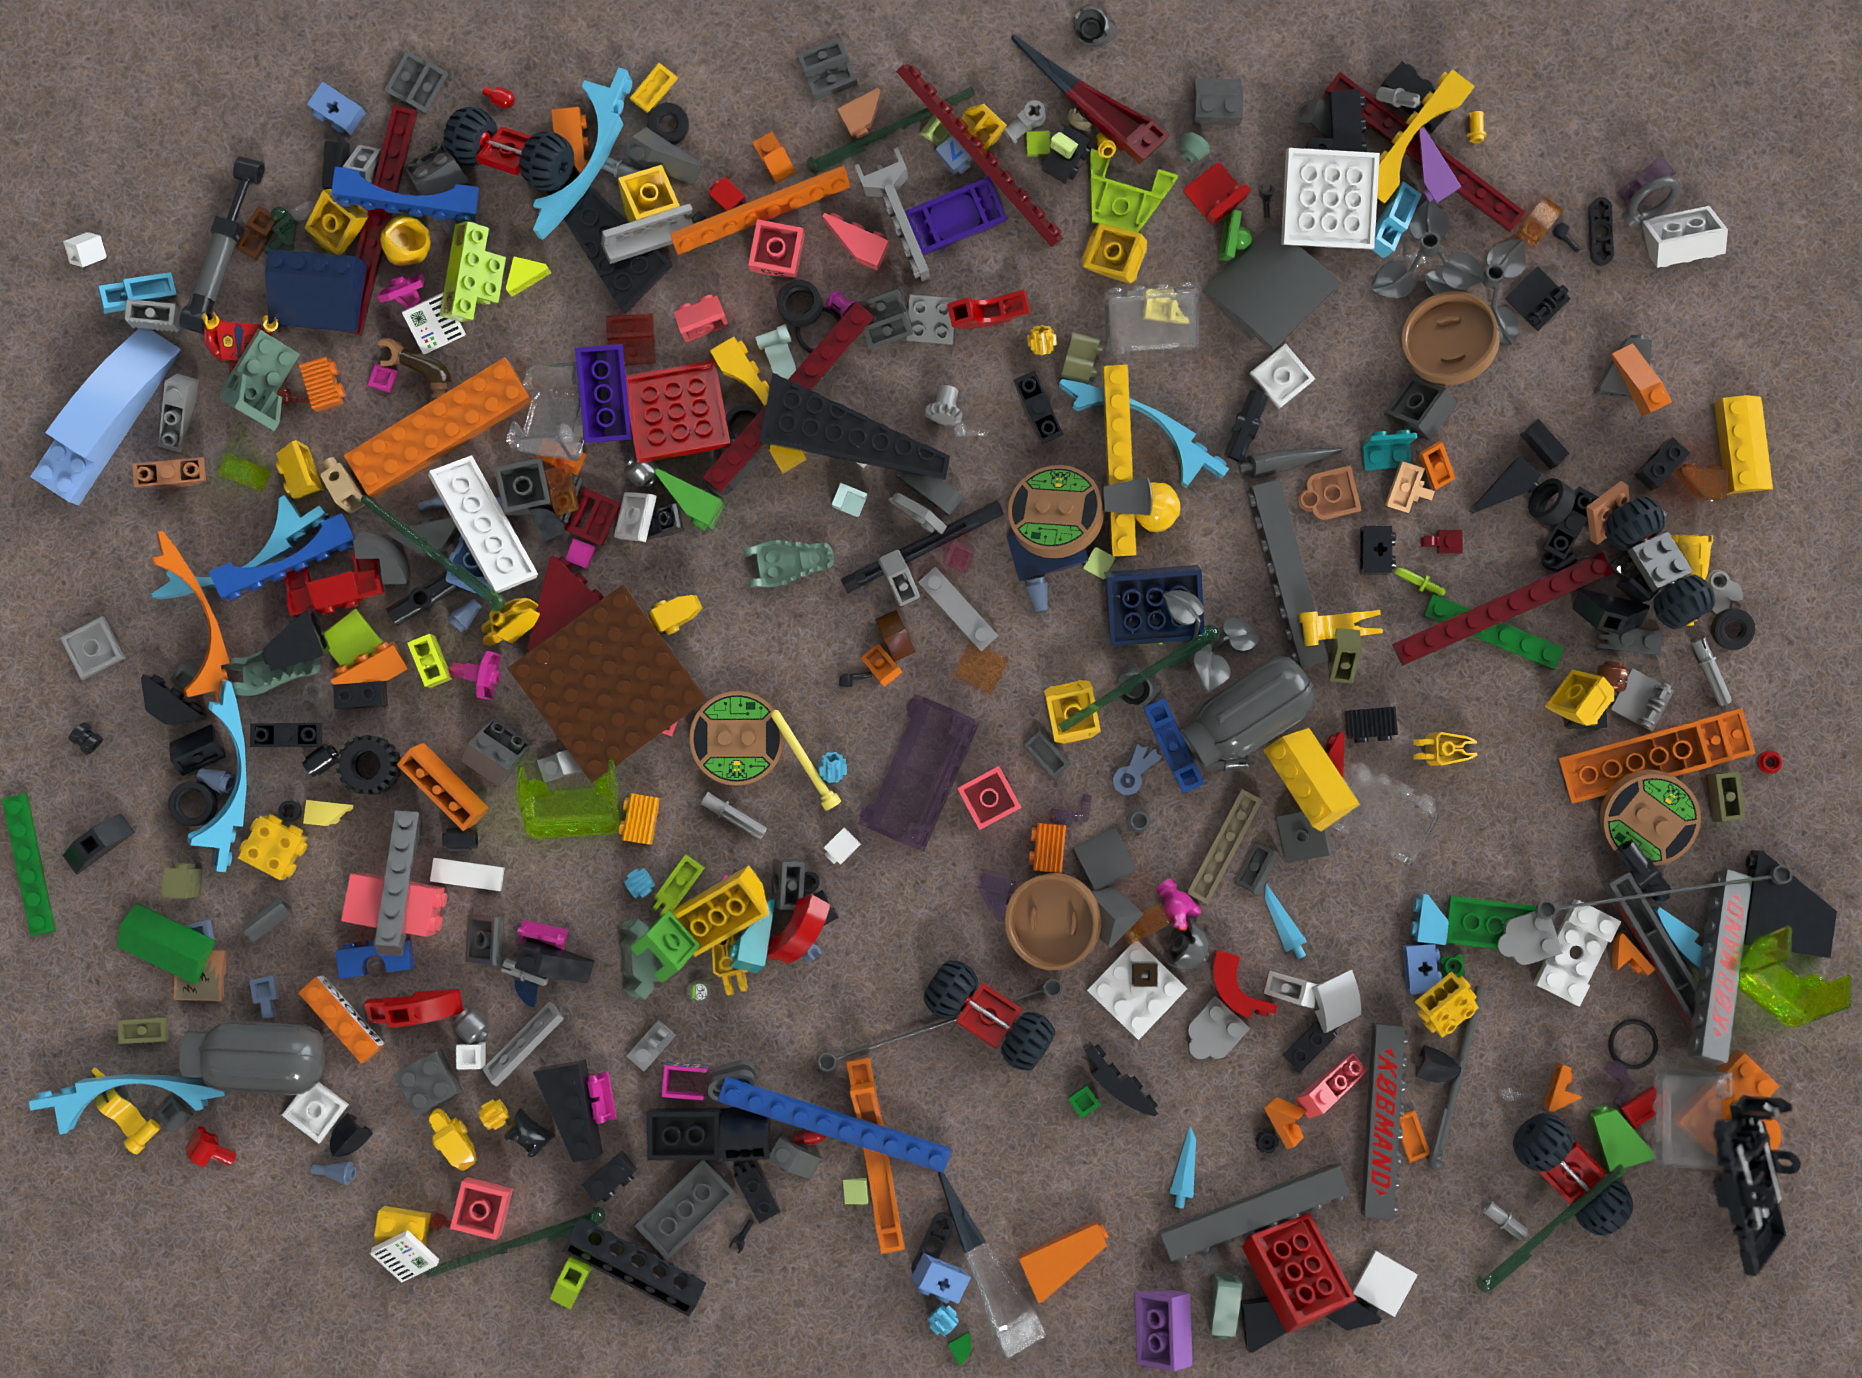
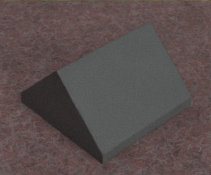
(1116, 914)
(485, 939)

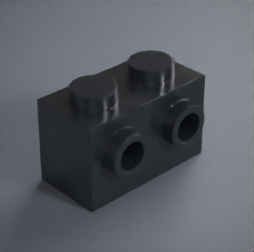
(608, 1177)

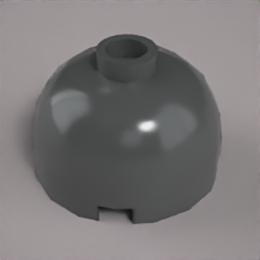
(1188, 948)

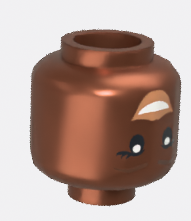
(1615, 674)

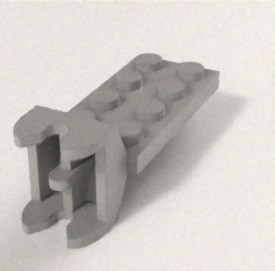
(886, 184)

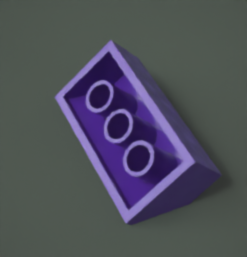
(603, 393)

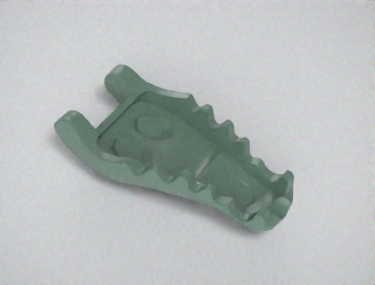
(785, 561)
(259, 678)

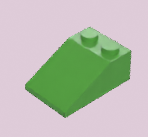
(698, 505)

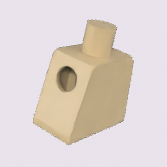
(342, 485)

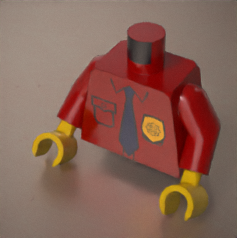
(230, 339)

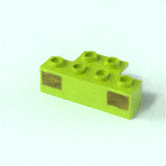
(471, 273)

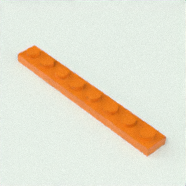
(761, 209)

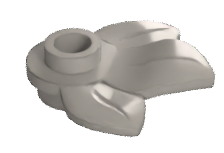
(1725, 592)

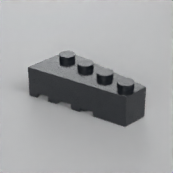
(571, 1107)

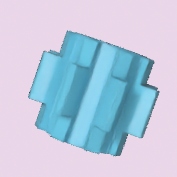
(832, 767)
(639, 883)
(942, 1320)

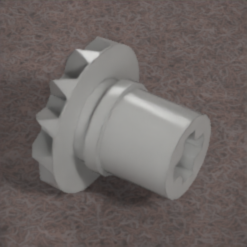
(944, 408)

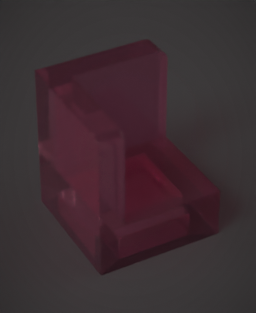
(959, 557)

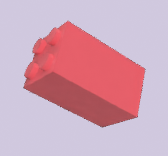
(423, 906)

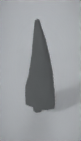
(1284, 460)

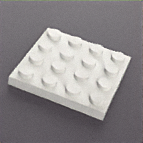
(1330, 198)

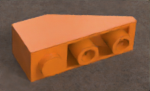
(571, 125)
(377, 666)

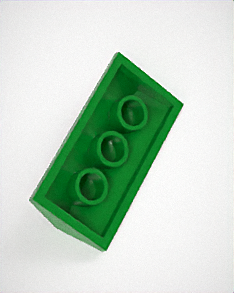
(165, 943)

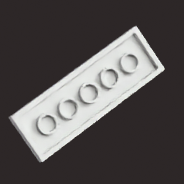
(483, 524)

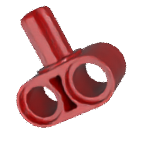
(205, 1146)

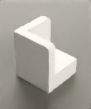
(84, 249)
(471, 1056)

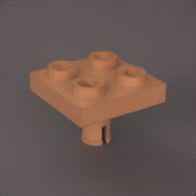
(1603, 506)

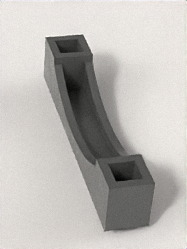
(394, 901)

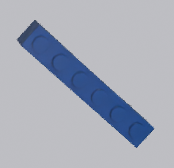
(457, 203)
(233, 580)

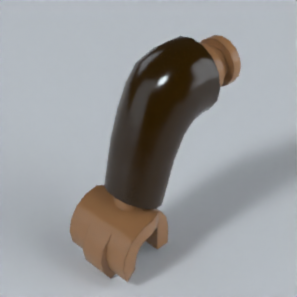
(432, 370)

